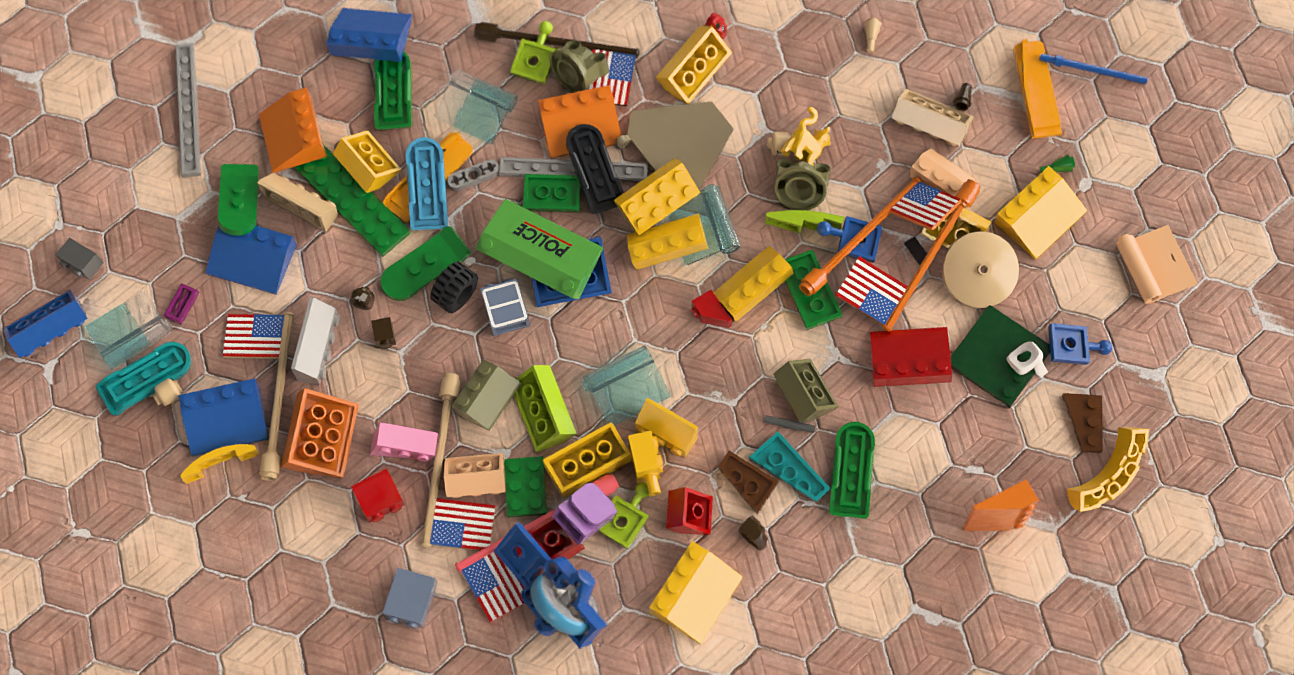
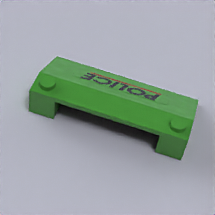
(540, 248)

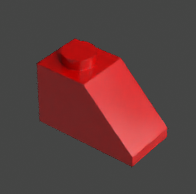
(710, 310)

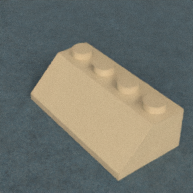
(932, 117)
(298, 201)

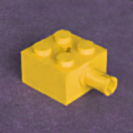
(646, 461)

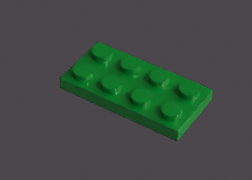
(818, 307)

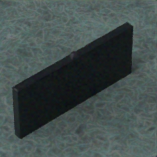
(916, 249)

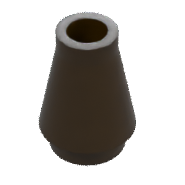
(963, 98)

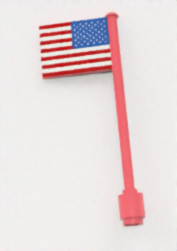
(491, 579)

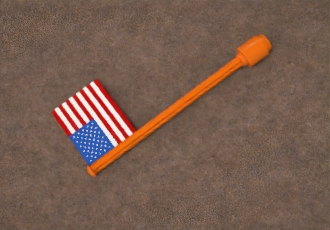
(914, 203)
(883, 295)

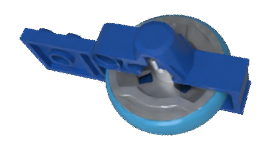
(572, 609)

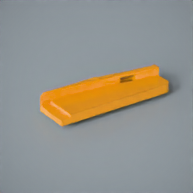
(1037, 90)
(456, 154)

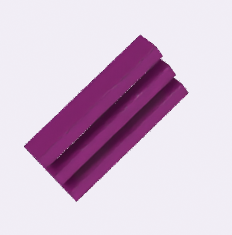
(187, 307)

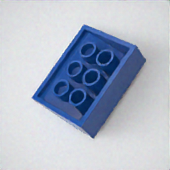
(369, 34)
(252, 259)
(597, 284)
(223, 416)

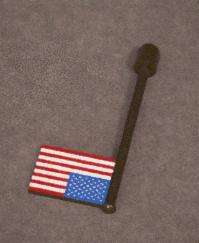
(619, 59)

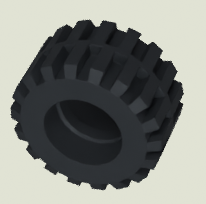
(454, 287)

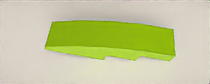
(797, 219)

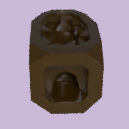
(362, 298)
(754, 533)

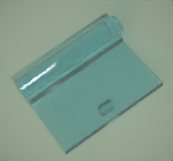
(715, 222)
(626, 383)

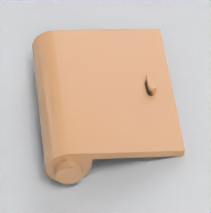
(1156, 264)

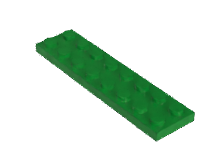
(356, 206)

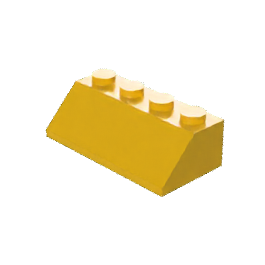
(694, 64)
(667, 242)
(753, 283)

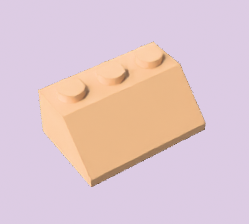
(939, 172)
(474, 475)

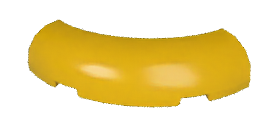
(1116, 474)

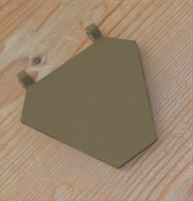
(683, 132)

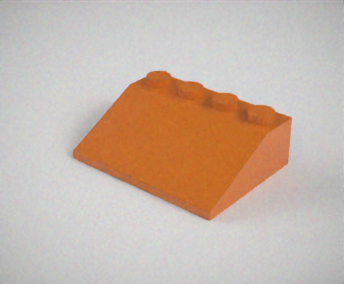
(566, 111)
(292, 131)
(319, 434)
(1004, 510)

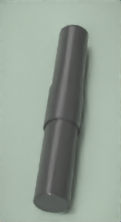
(789, 424)

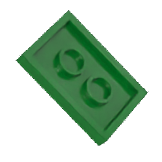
(551, 193)
(525, 487)

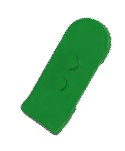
(393, 94)
(238, 198)
(423, 265)
(852, 471)

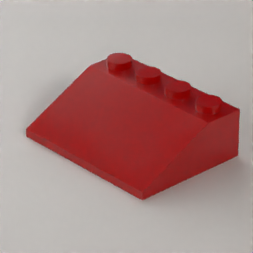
(911, 357)

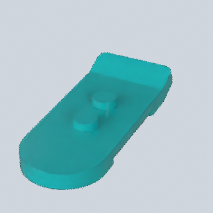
(137, 380)

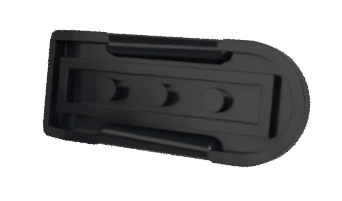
(593, 168)

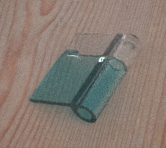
(475, 105)
(128, 330)

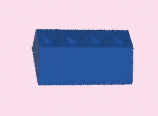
(45, 324)

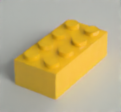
(657, 196)
(587, 460)

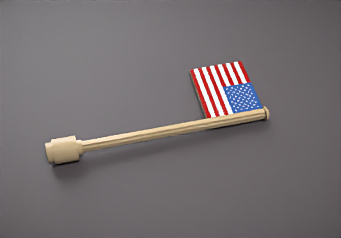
(263, 338)
(452, 521)

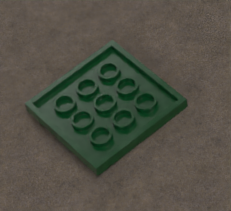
(984, 354)

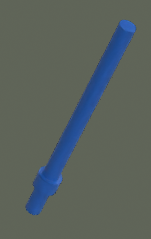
(1060, 61)

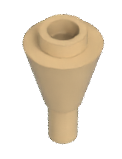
(872, 29)

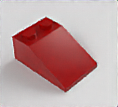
(378, 496)
(554, 540)

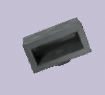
(79, 259)

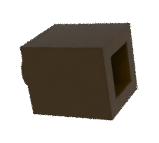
(383, 333)

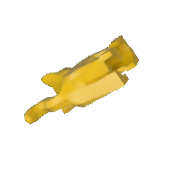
(804, 143)

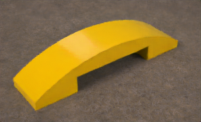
(194, 470)

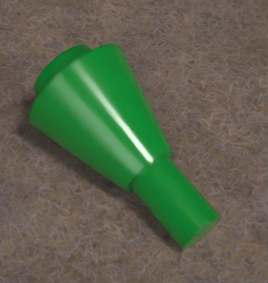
(1063, 164)

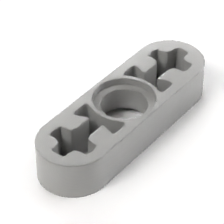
(471, 182)

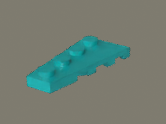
(788, 465)

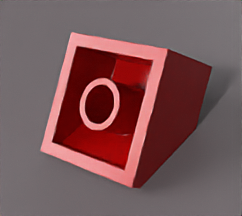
(689, 511)

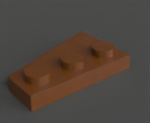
(1086, 417)
(748, 480)

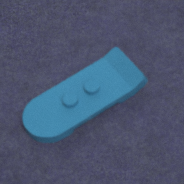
(426, 185)

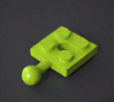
(528, 50)
(635, 518)

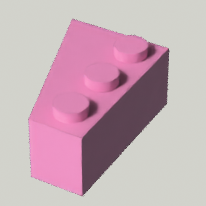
(403, 442)

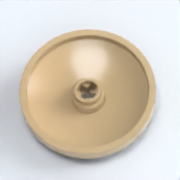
(963, 273)

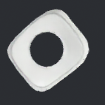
(1034, 362)

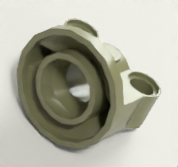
(577, 66)
(801, 184)

